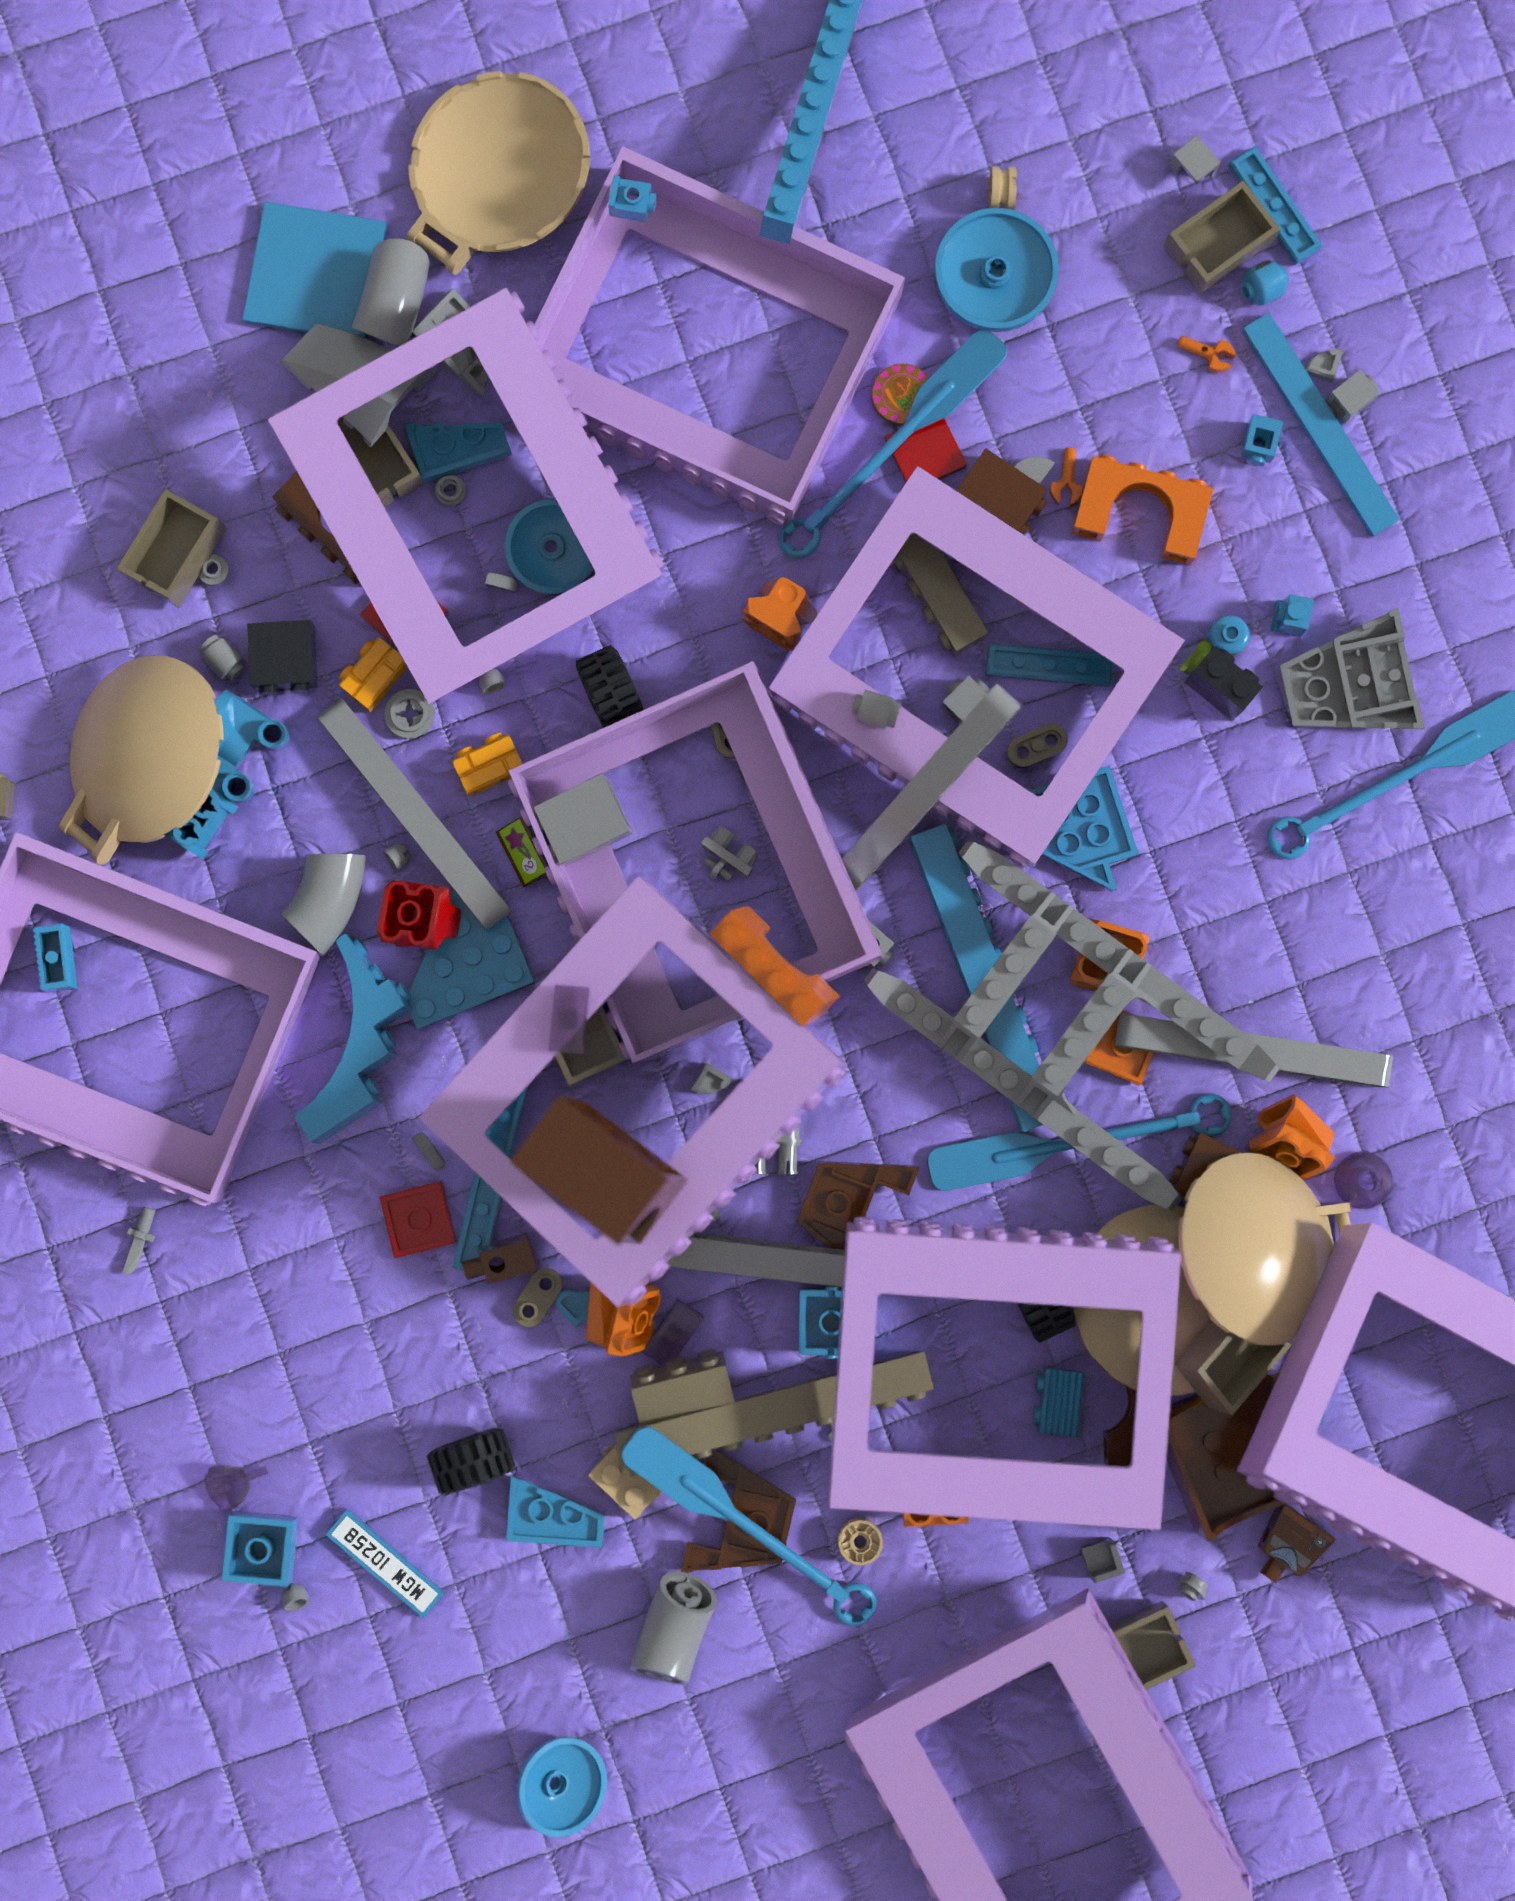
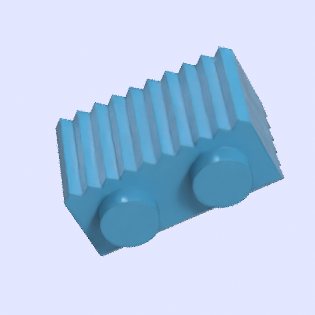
(55, 958)
(1059, 1402)

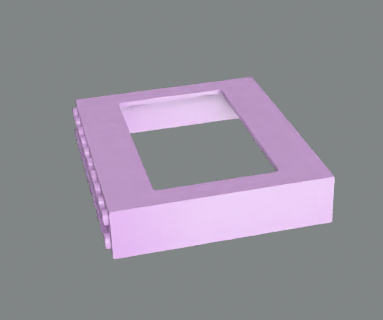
(725, 238)
(556, 443)
(1036, 578)
(740, 701)
(181, 929)
(712, 1160)
(1005, 1269)
(1343, 1487)
(1117, 1714)

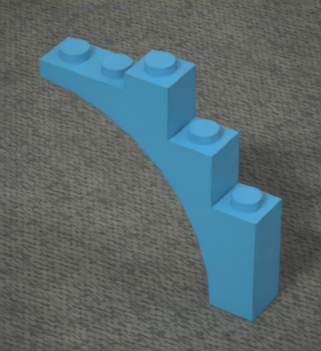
(368, 1048)

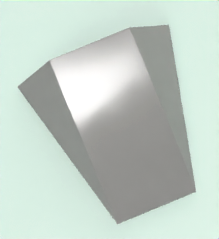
(331, 354)
(1355, 680)

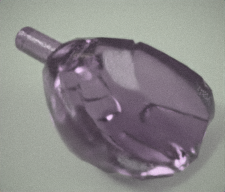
(229, 1484)

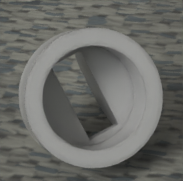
(491, 682)
(397, 855)
(295, 1598)

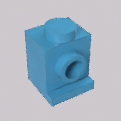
(623, 207)
(1264, 430)
(1292, 615)

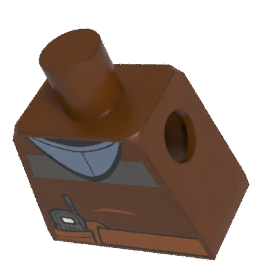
(515, 1252)
(1291, 1543)

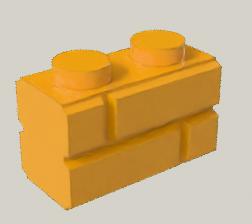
(373, 673)
(486, 765)

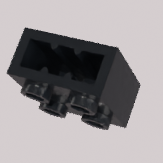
(282, 656)
(1224, 683)

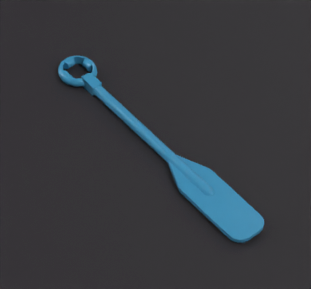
(933, 402)
(1455, 746)
(1018, 1153)
(702, 1492)

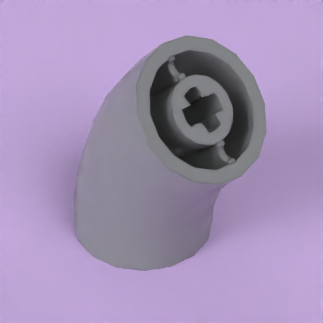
(392, 291)
(326, 898)
(674, 1628)

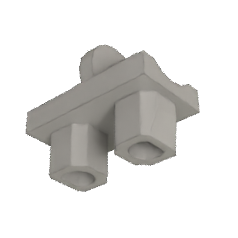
(717, 846)

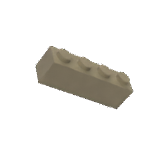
(940, 594)

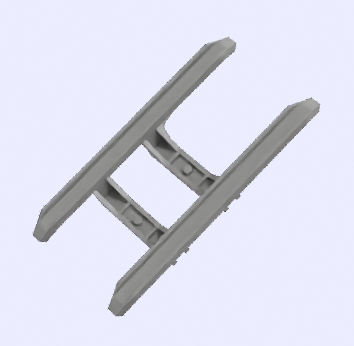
(1127, 979)

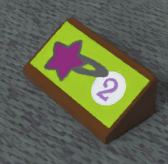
(521, 852)

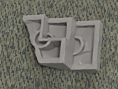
(464, 364)

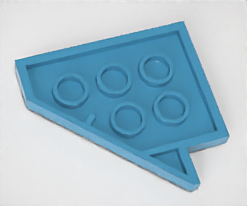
(1093, 832)
(468, 970)

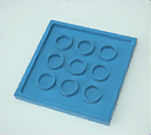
(310, 268)

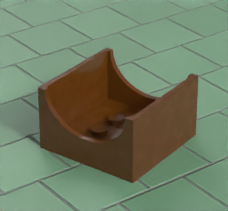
(598, 1170)
(1205, 1458)

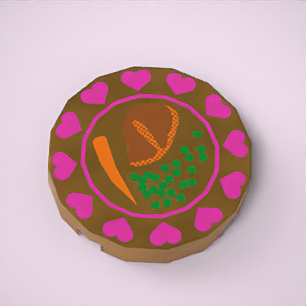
(896, 391)

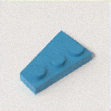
(455, 448)
(549, 1518)

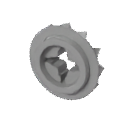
(398, 704)

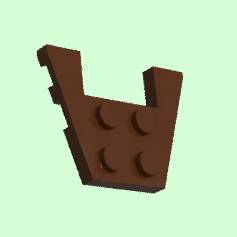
(845, 1192)
(759, 1502)

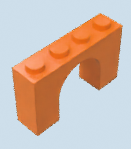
(1184, 500)
(744, 938)

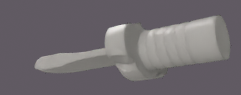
(140, 1234)

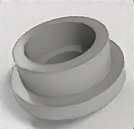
(450, 481)
(221, 574)
(1192, 1586)

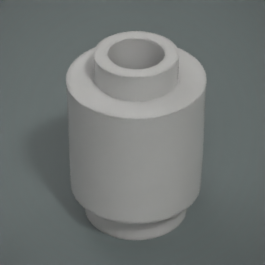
(222, 658)
(876, 709)

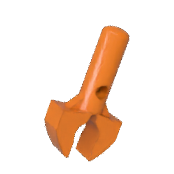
(1209, 353)
(1067, 479)

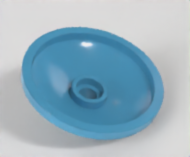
(532, 562)
(575, 1794)

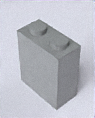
(582, 820)

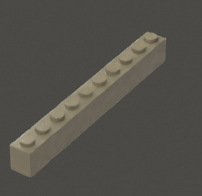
(783, 1409)

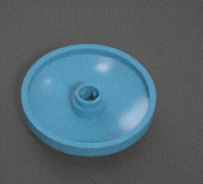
(996, 269)

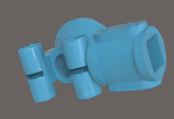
(241, 728)

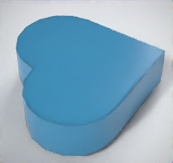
(573, 1305)

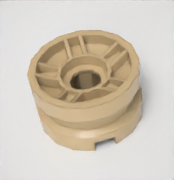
(1002, 187)
(862, 1554)

